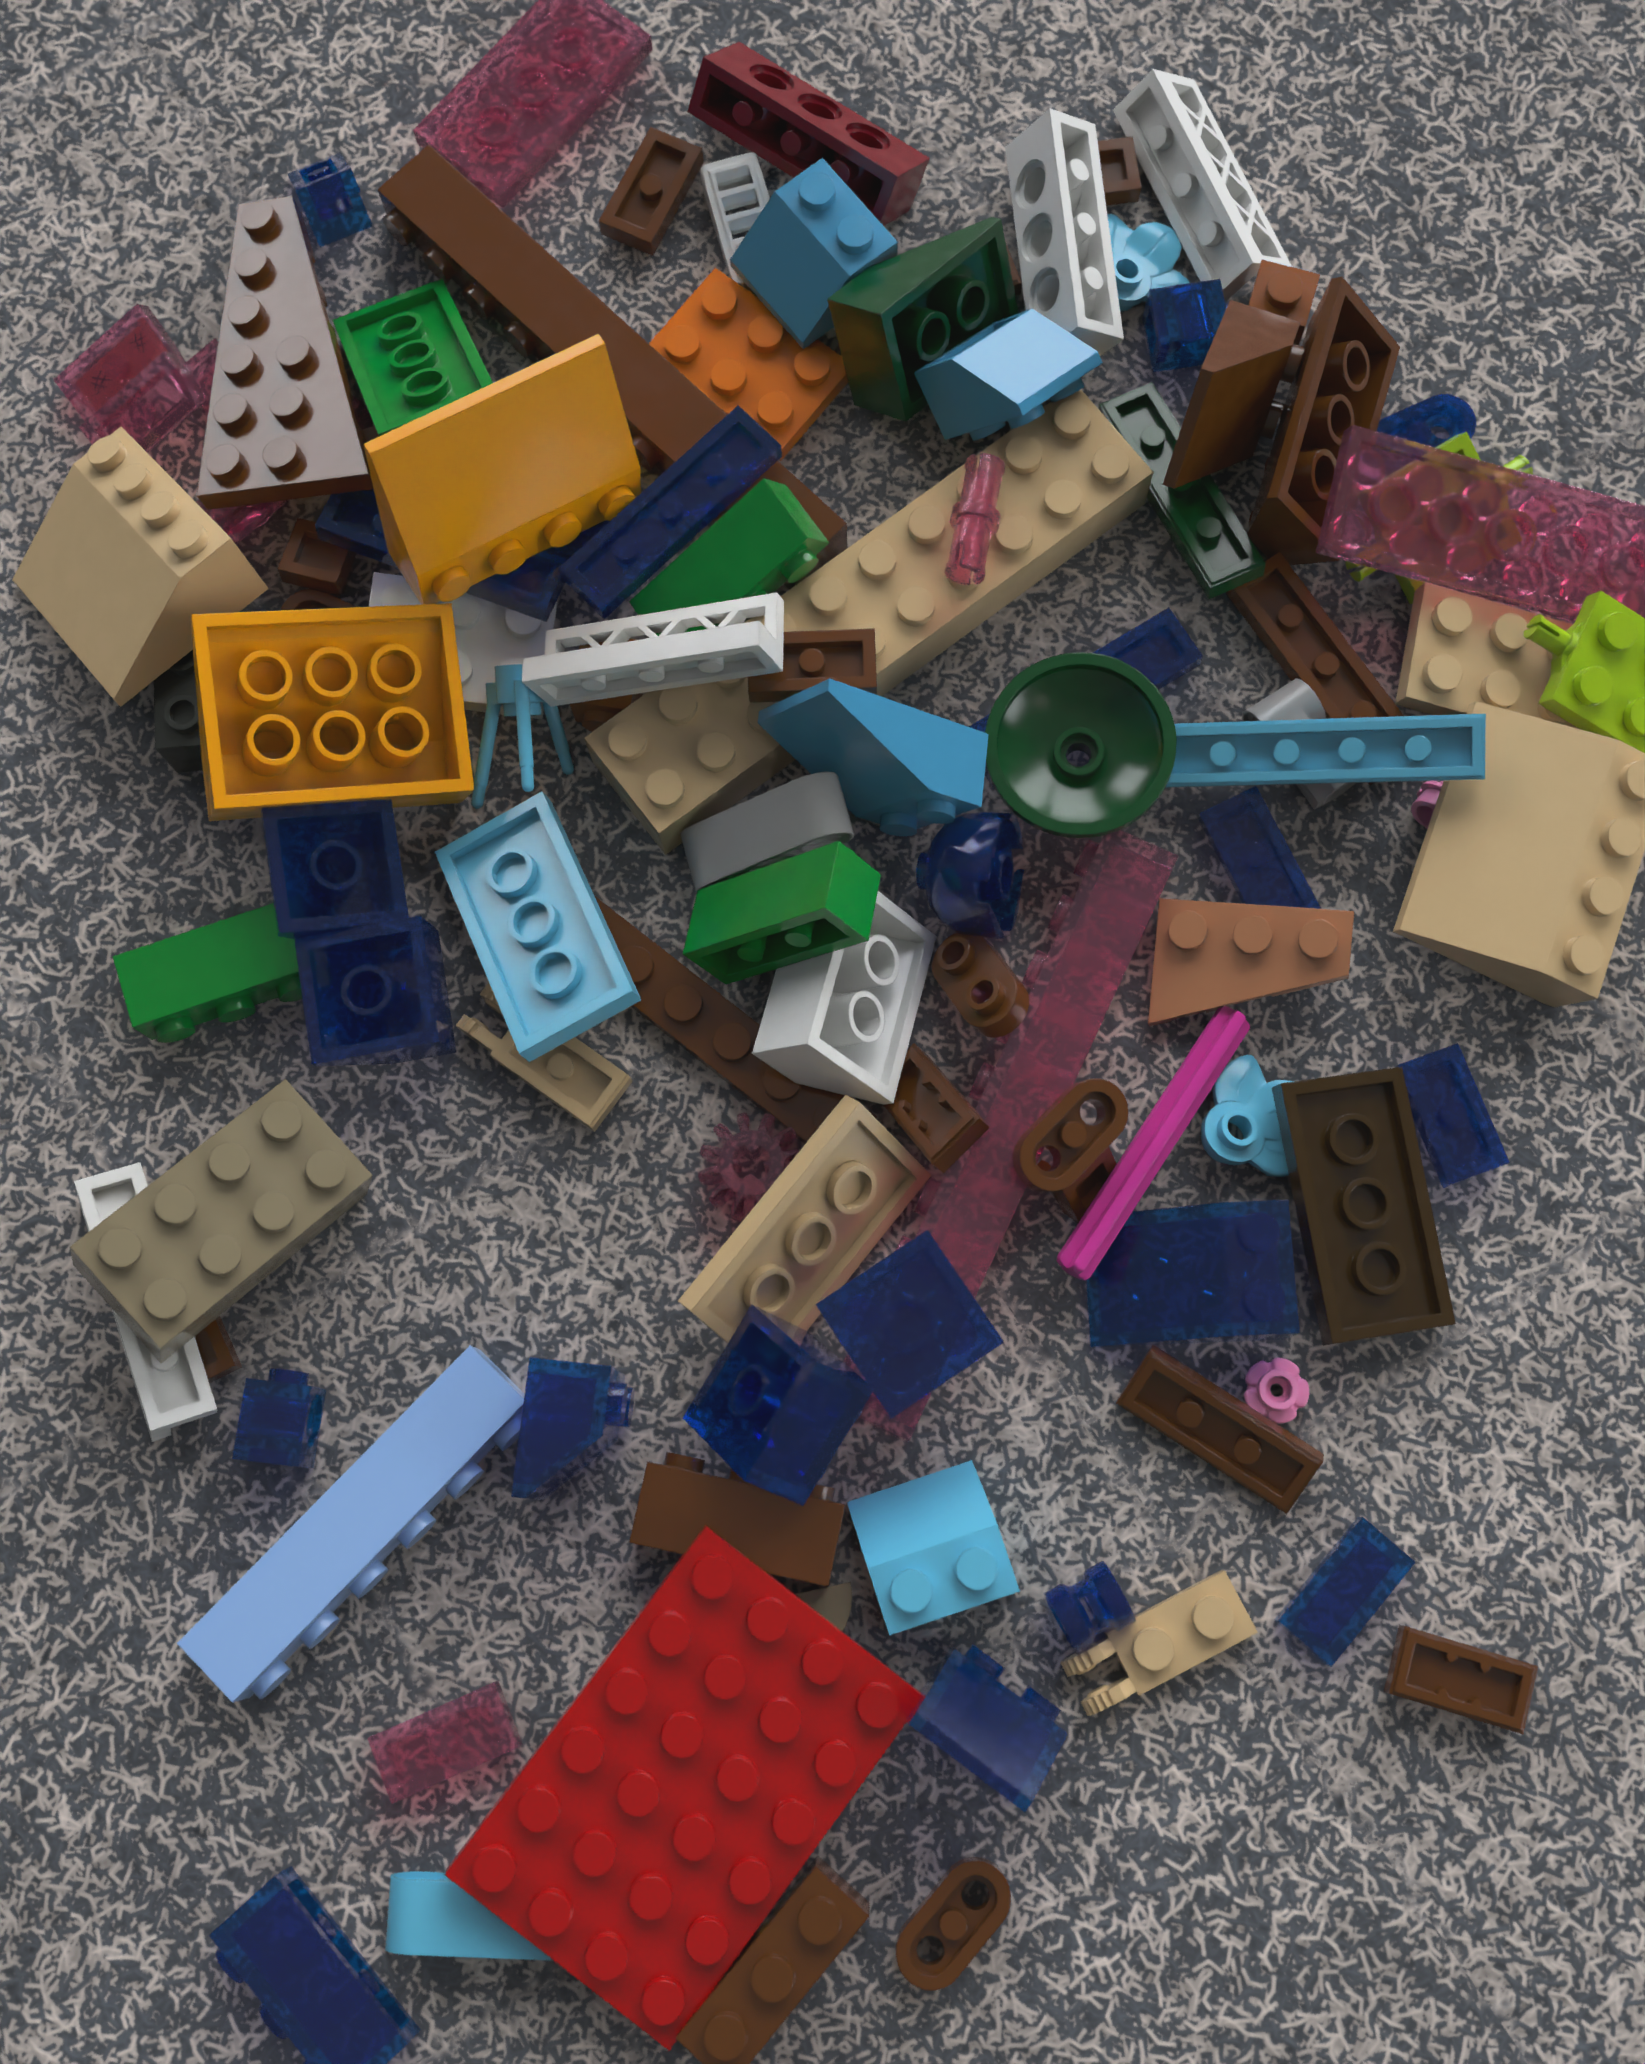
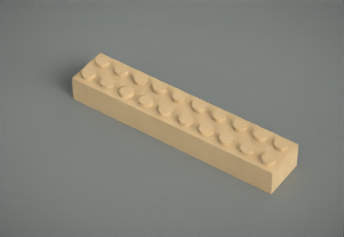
(1063, 486)

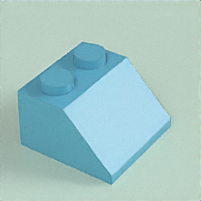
(932, 1547)

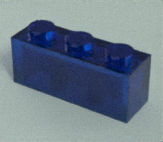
(311, 1977)

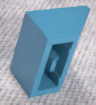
(1004, 375)

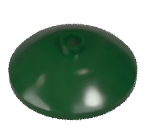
(1087, 707)

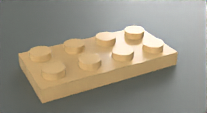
(810, 1225)

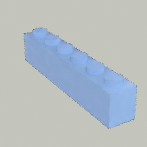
(355, 1526)

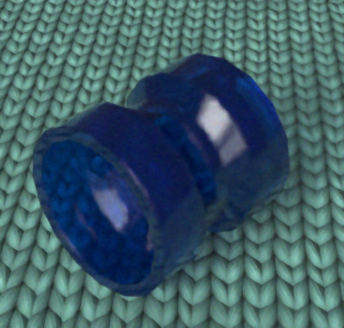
(1101, 1597)

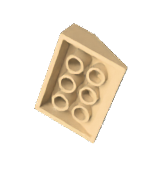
(128, 566)
(1534, 860)

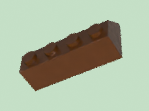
(1335, 386)

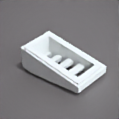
(729, 186)

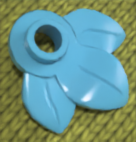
(1143, 259)
(1247, 1102)

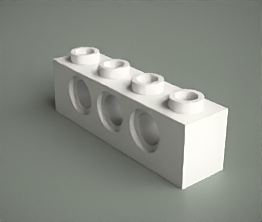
(1064, 228)

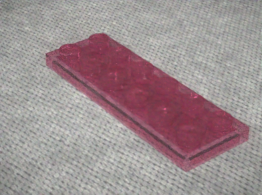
(1481, 527)

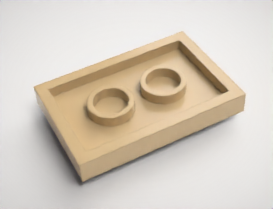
(1472, 652)

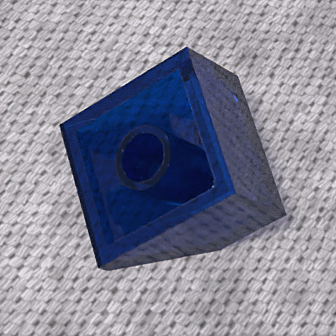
(333, 866)
(375, 994)
(567, 1422)
(988, 1725)

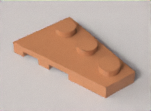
(1242, 952)

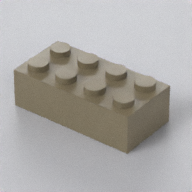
(221, 1220)

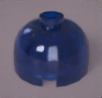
(973, 874)

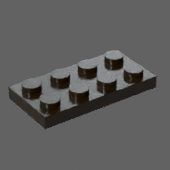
(1362, 1205)

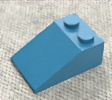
(889, 757)

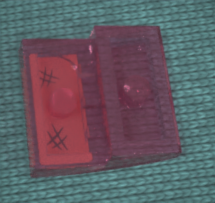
(132, 382)

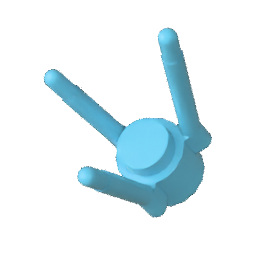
(520, 703)

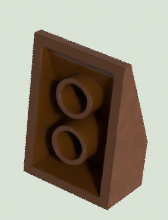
(1235, 393)

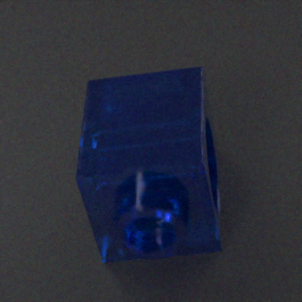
(1182, 323)
(280, 1420)

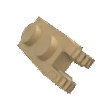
(567, 1075)
(1166, 1640)

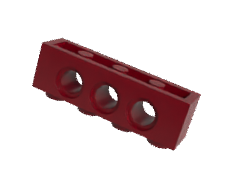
(799, 125)

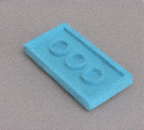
(536, 927)

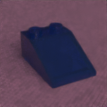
(1196, 1277)

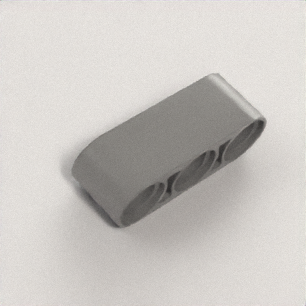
(768, 829)

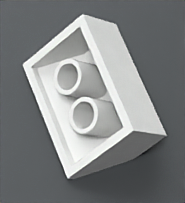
(850, 1012)

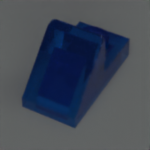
(330, 199)

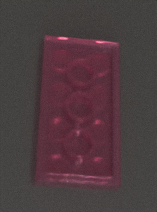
(533, 92)

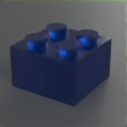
(777, 1405)

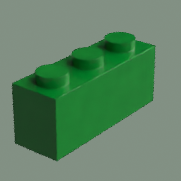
(742, 555)
(783, 913)
(208, 975)

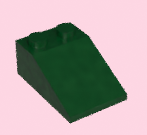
(918, 309)

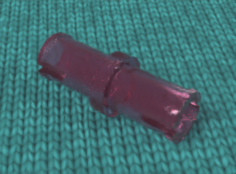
(975, 519)

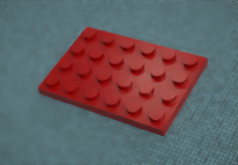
(685, 1787)

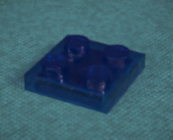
(909, 1324)

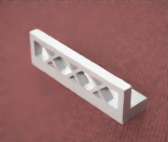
(1198, 180)
(663, 660)
(170, 1390)

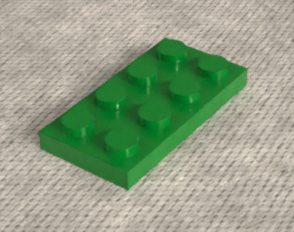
(411, 355)

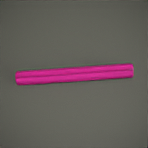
(1153, 1143)

